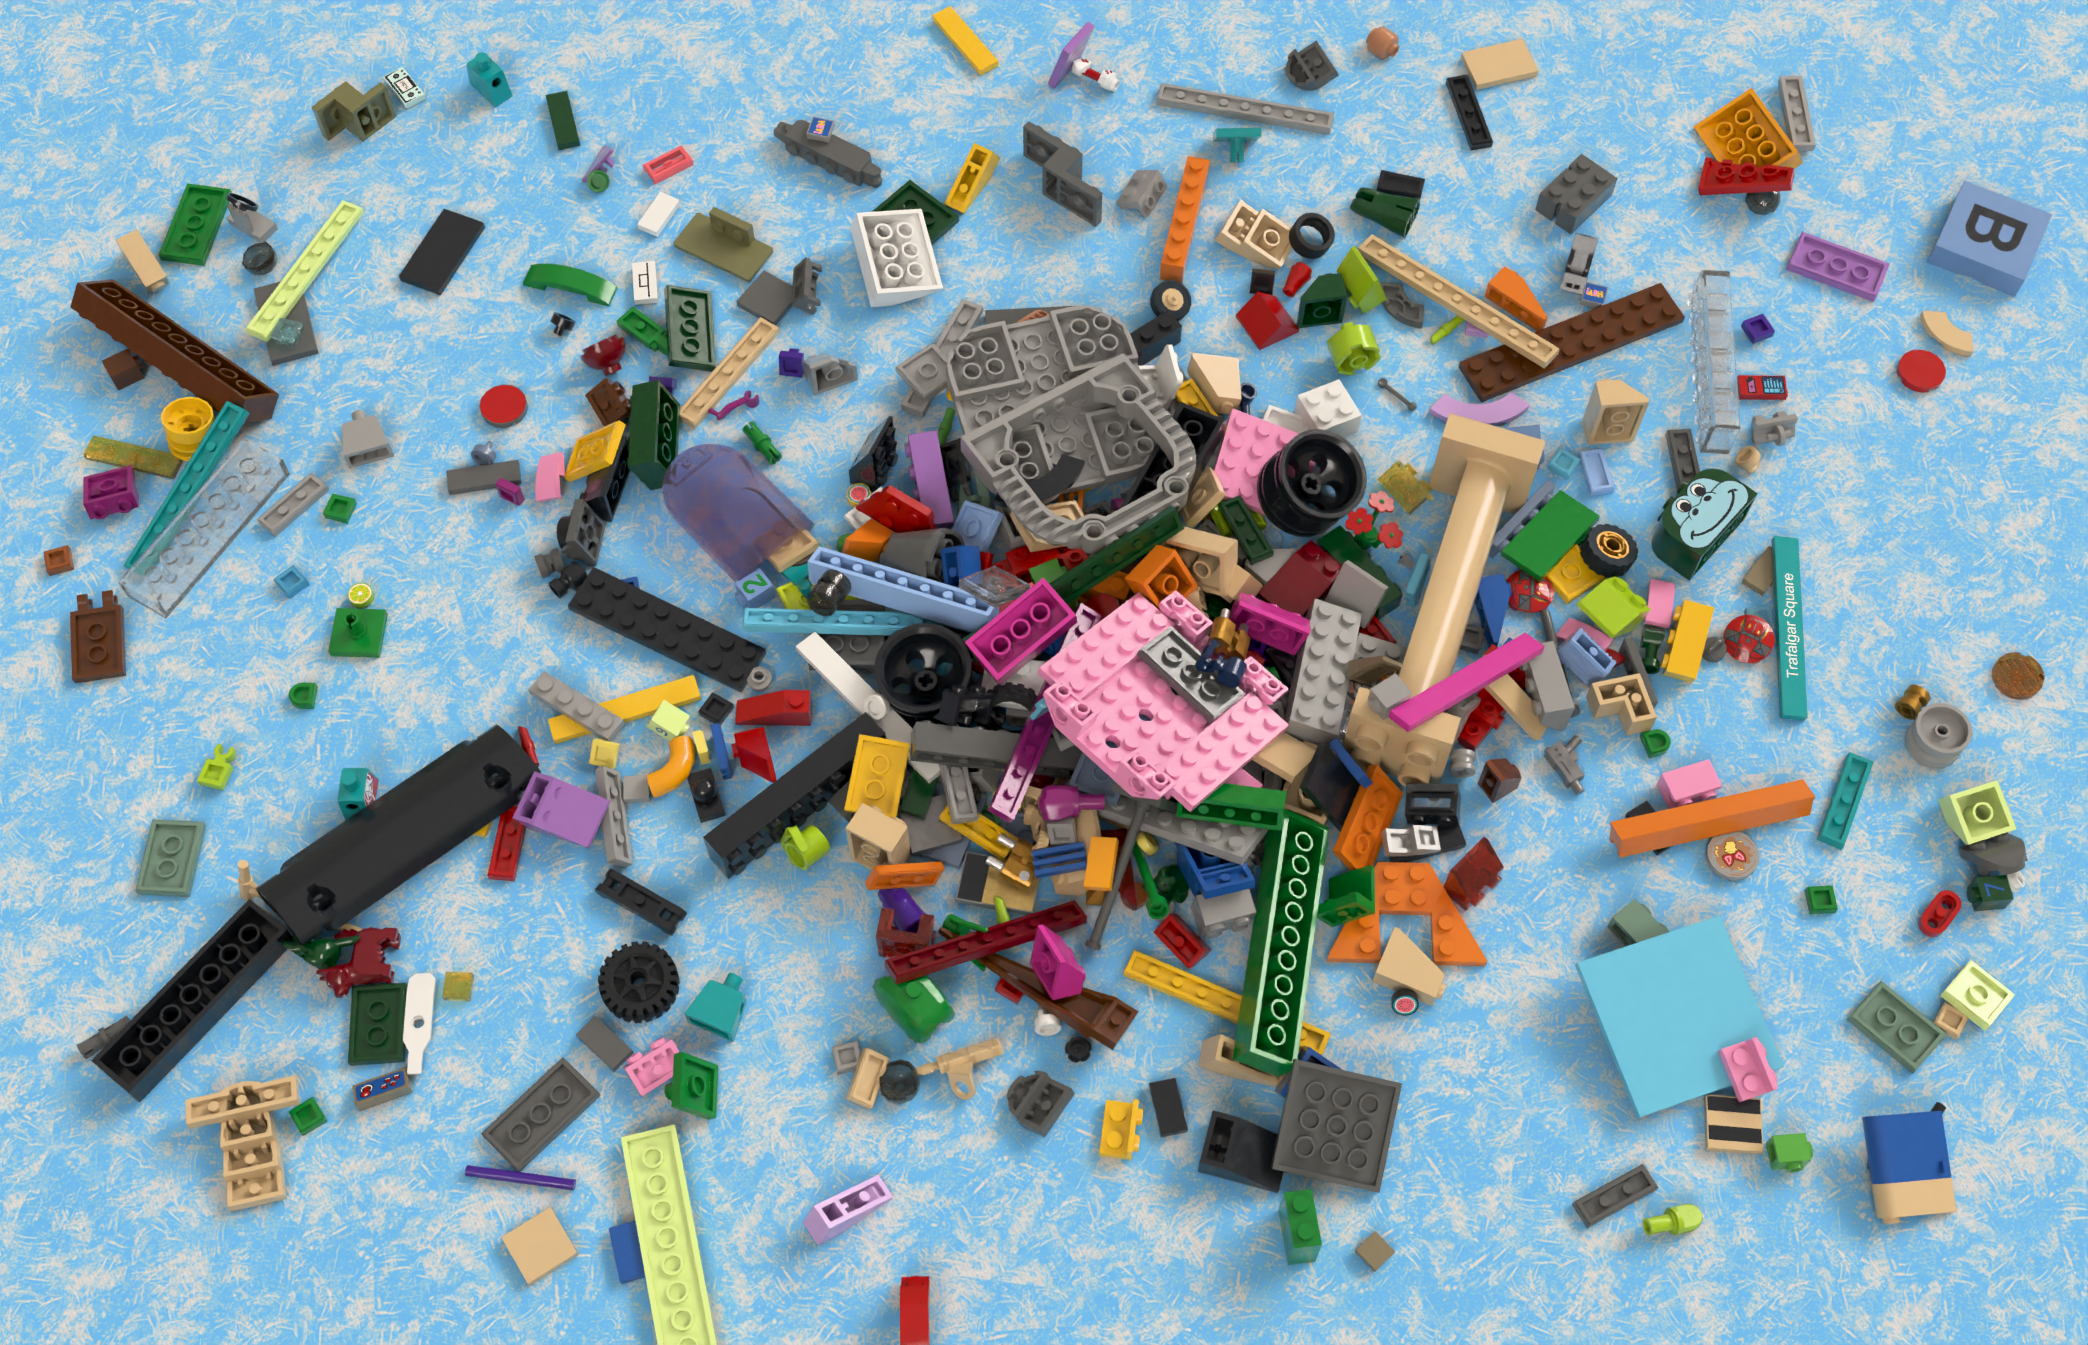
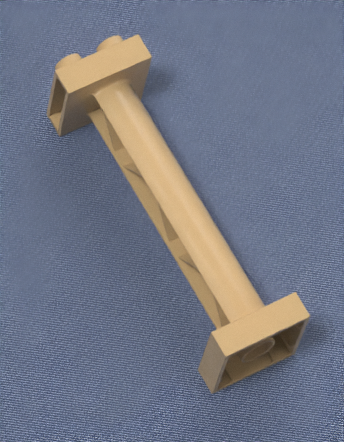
(1487, 474)

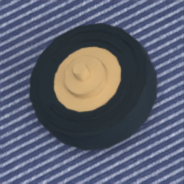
(1172, 297)

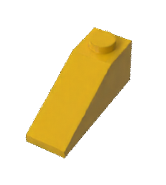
(972, 178)

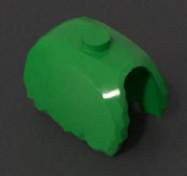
(914, 1005)

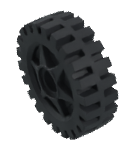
(640, 1001)

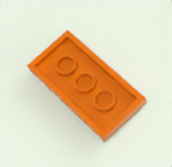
(1368, 817)

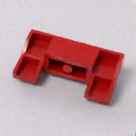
(1021, 560)
(1488, 713)

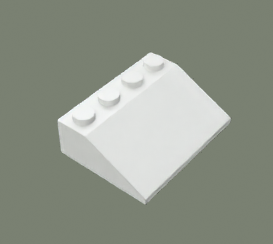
(895, 256)

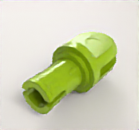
(1675, 1219)

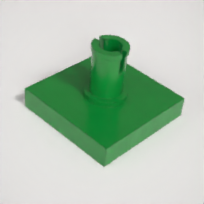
(358, 632)
(693, 1086)

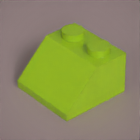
(1360, 282)
(1614, 607)

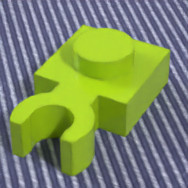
(217, 771)

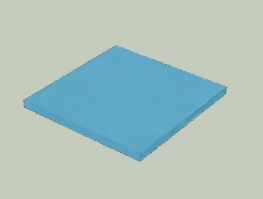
(1670, 1011)

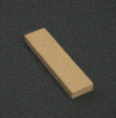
(1517, 705)

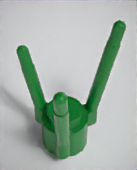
(961, 927)

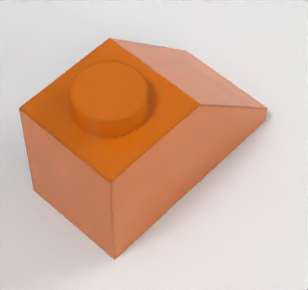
(868, 541)

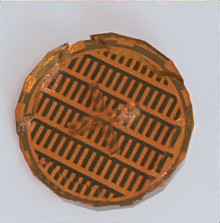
(2018, 676)

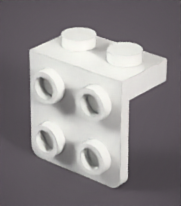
(1164, 376)

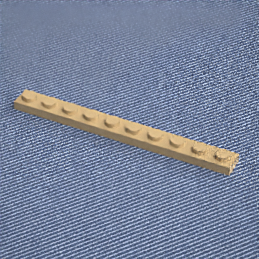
(1458, 301)

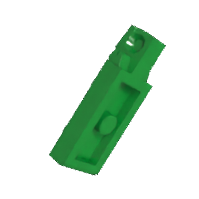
(644, 330)

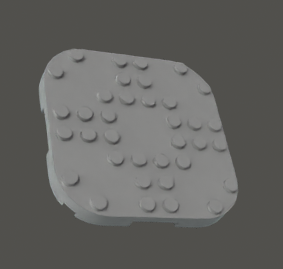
(1011, 364)

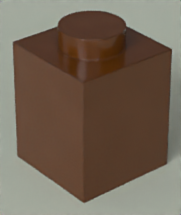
(123, 369)

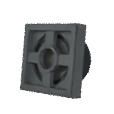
(581, 533)

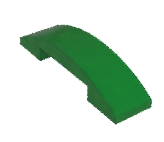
(571, 280)

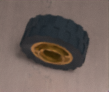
(1609, 550)

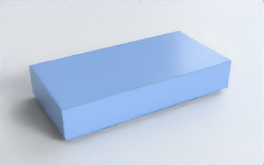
(1596, 472)

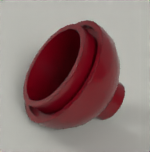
(605, 355)

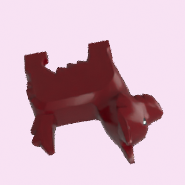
(366, 962)

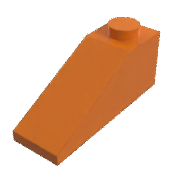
(1514, 296)

